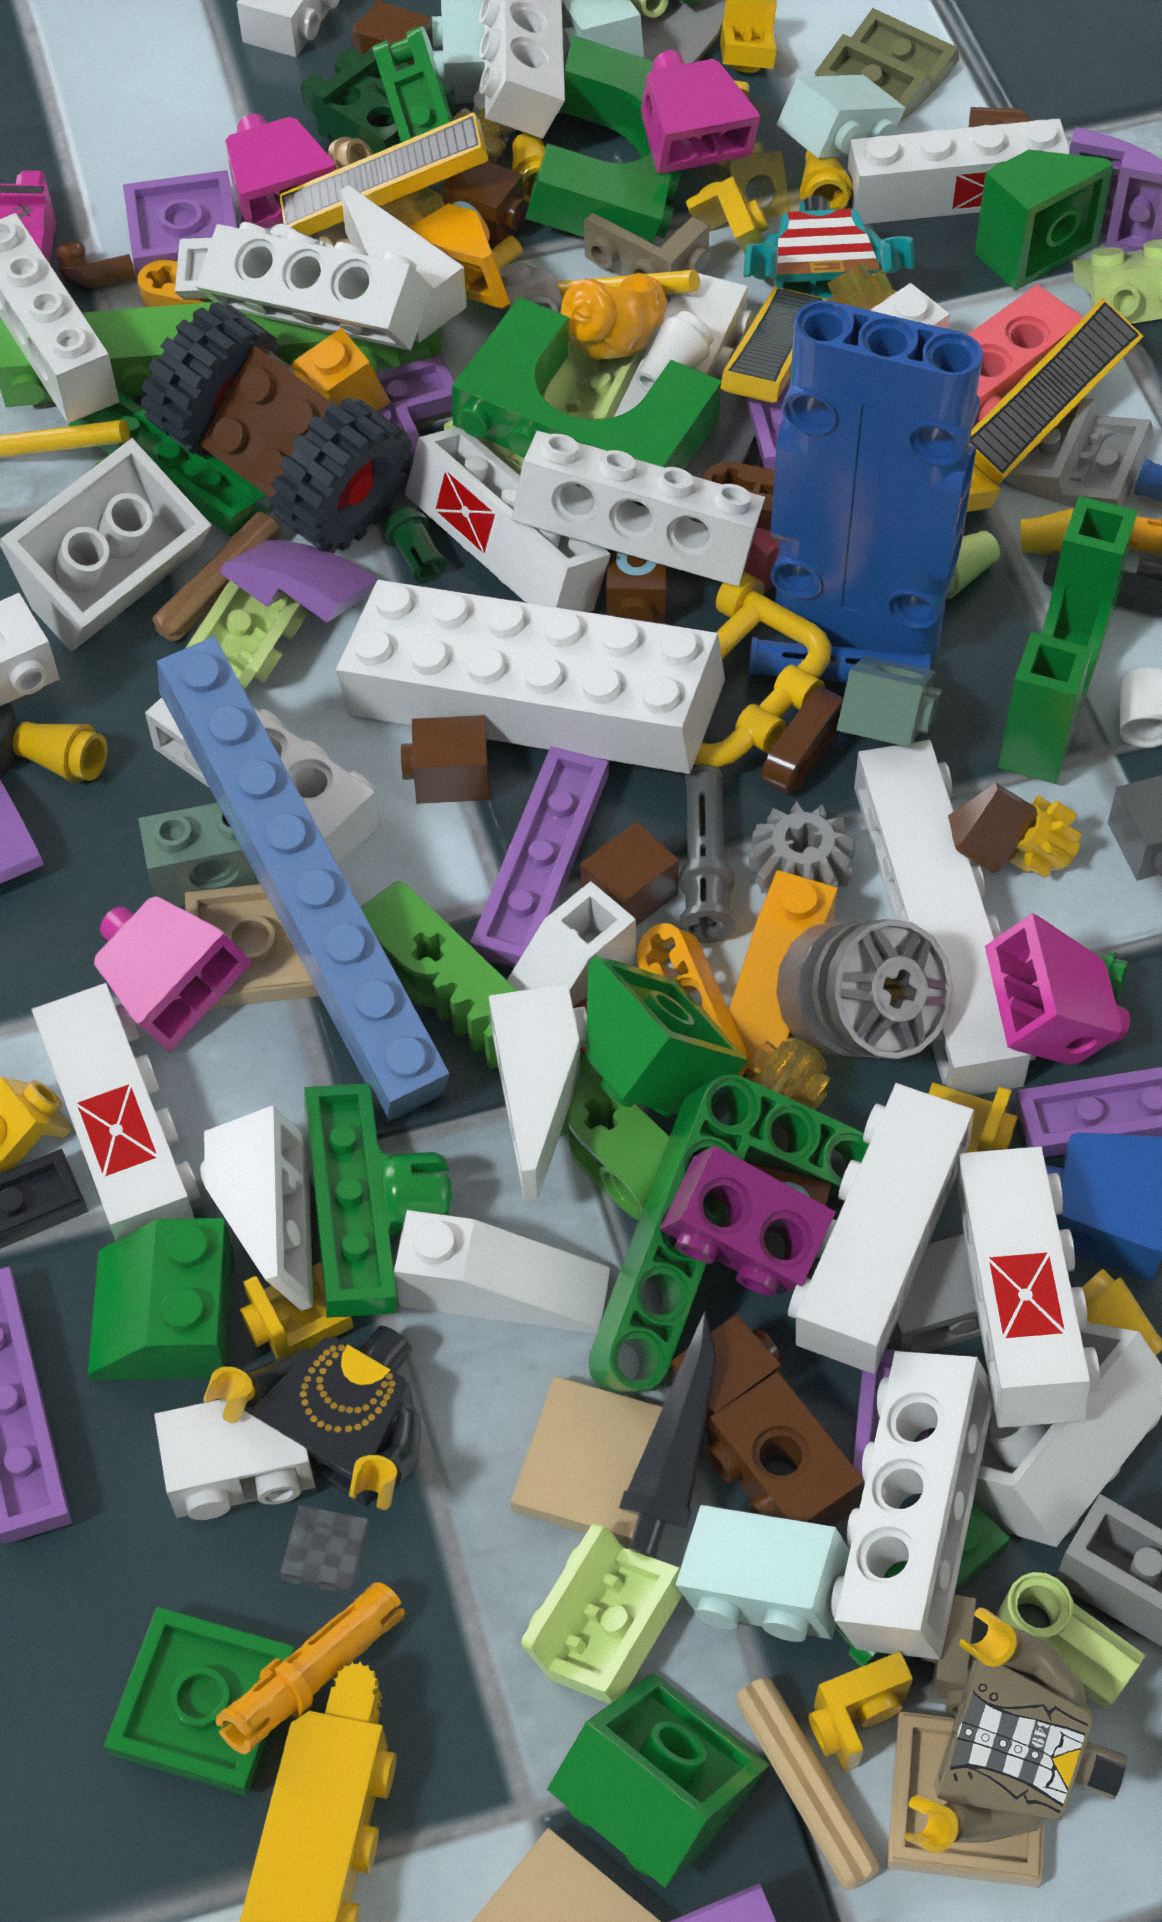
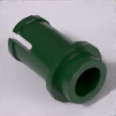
(409, 534)

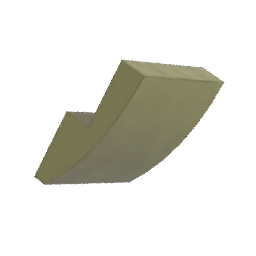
(894, 57)

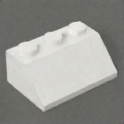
(103, 543)
(1047, 1475)

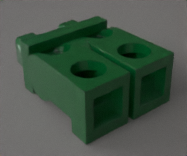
(356, 101)

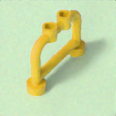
(763, 724)

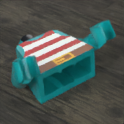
(822, 245)

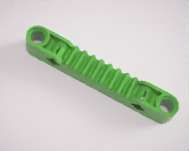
(440, 970)

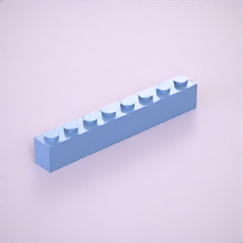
(302, 880)

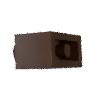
(777, 1424)

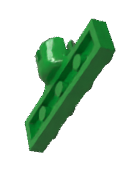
(206, 481)
(363, 1198)

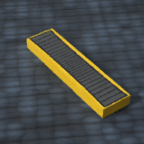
(387, 174)
(765, 354)
(1052, 390)

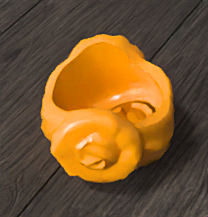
(614, 320)

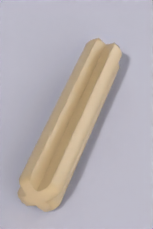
(807, 1783)

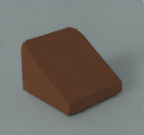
(991, 826)

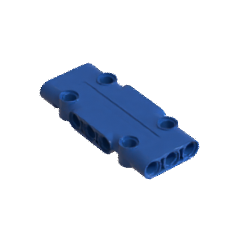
(873, 475)

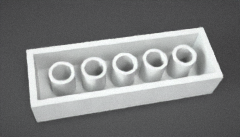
(535, 674)

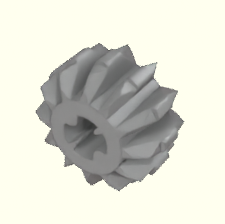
(802, 846)

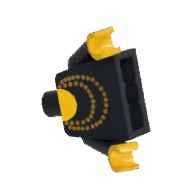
(340, 1407)

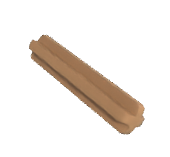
(207, 584)

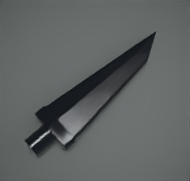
(668, 1467)

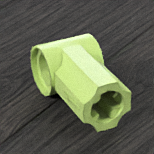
(1086, 1645)

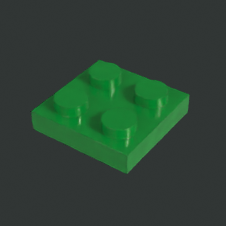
(175, 1691)

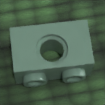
(889, 701)
(193, 853)

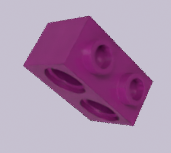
(750, 1204)

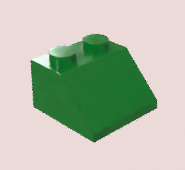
(1041, 213)
(651, 1038)
(163, 1302)
(656, 1778)

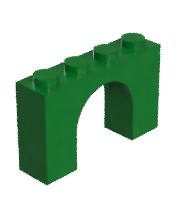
(569, 186)
(503, 401)
(1063, 657)

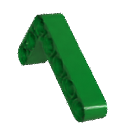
(677, 1275)

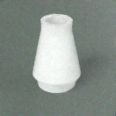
(679, 339)

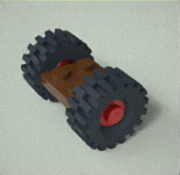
(315, 457)

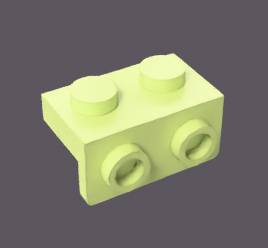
(1124, 280)
(591, 386)
(250, 631)
(602, 1616)

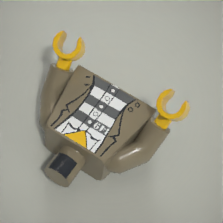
(1014, 1745)

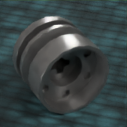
(865, 988)

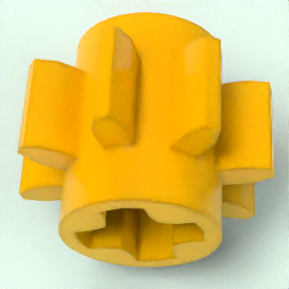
(1049, 840)

